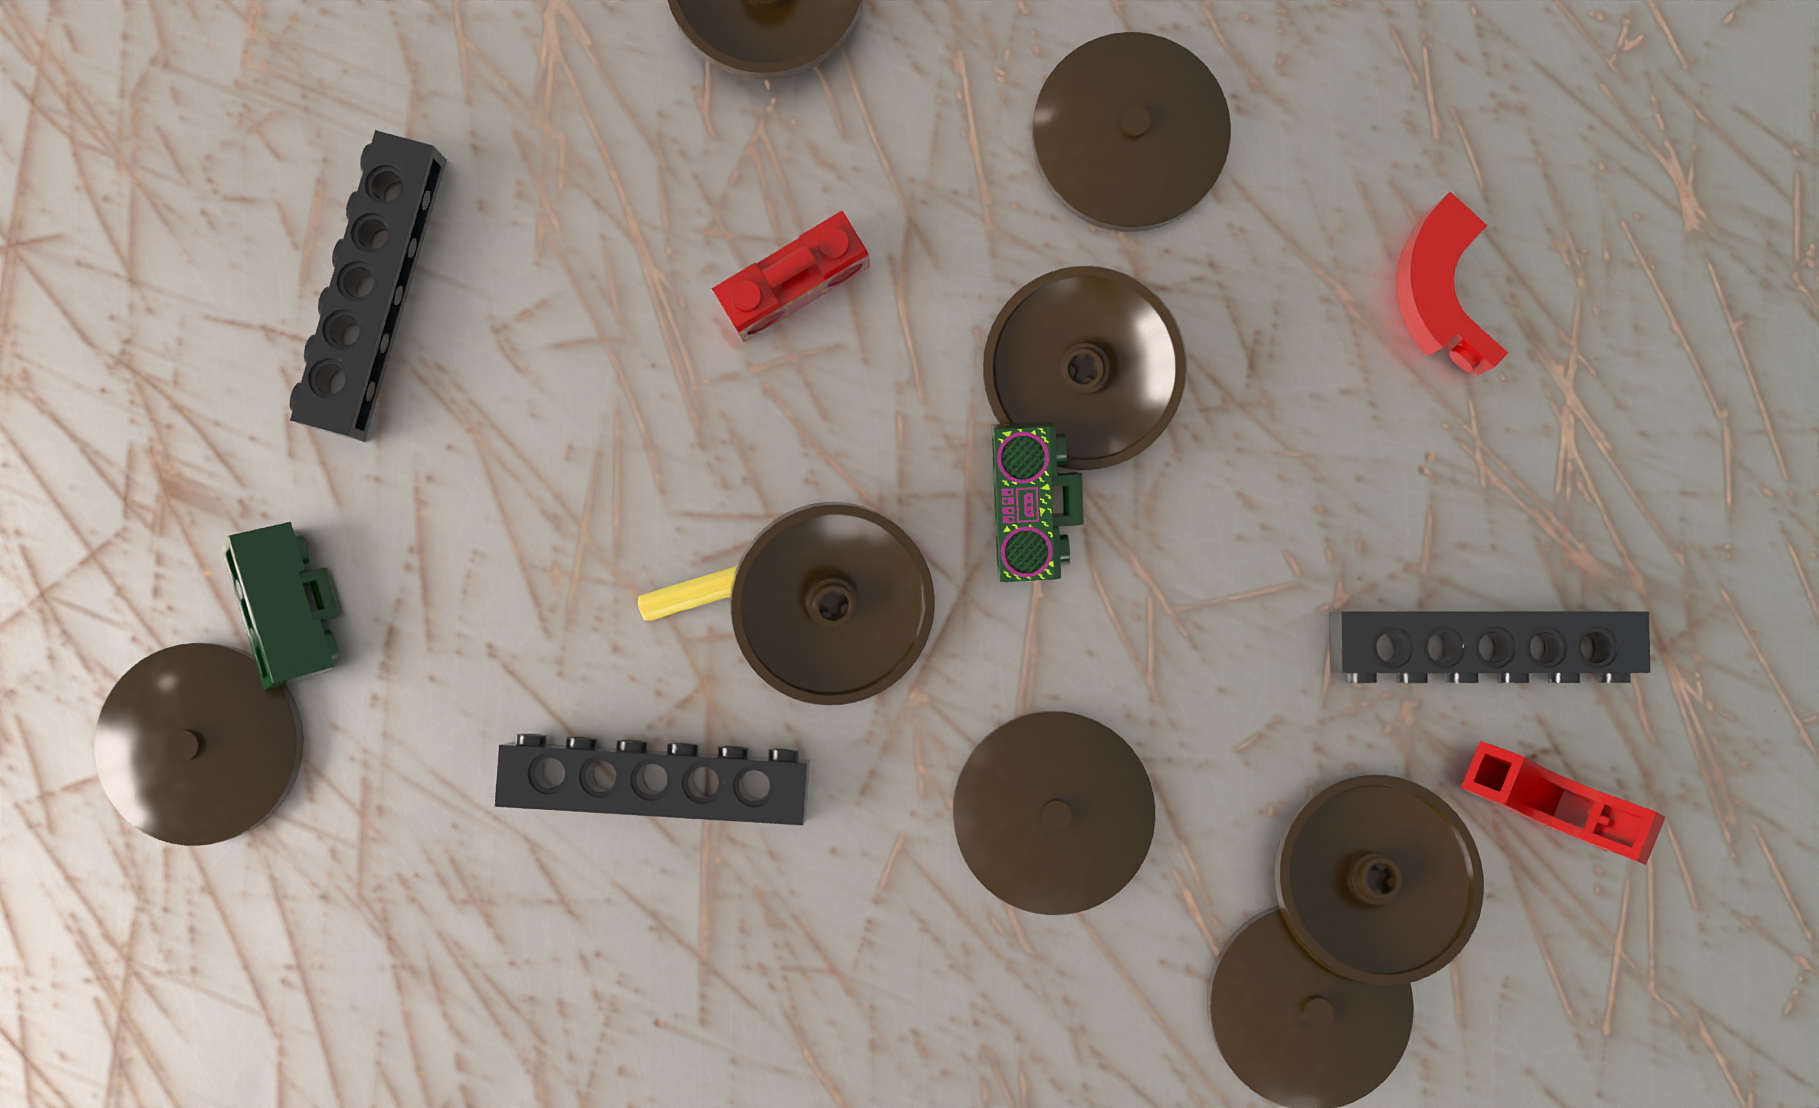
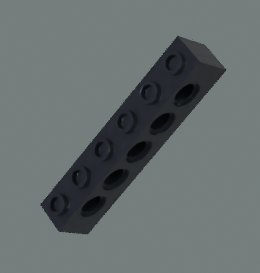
(379, 312)
(1619, 640)
(523, 785)

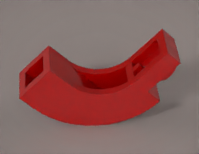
(1428, 290)
(1562, 803)

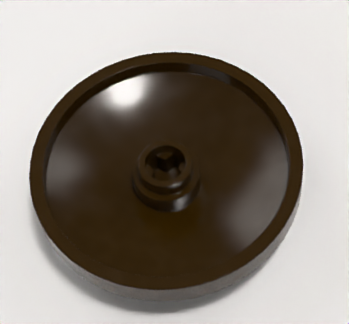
(765, 35)
(1130, 131)
(1091, 358)
(832, 603)
(197, 745)
(1053, 812)
(1379, 880)
(1296, 1025)

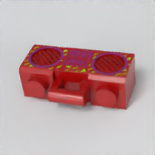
(792, 276)

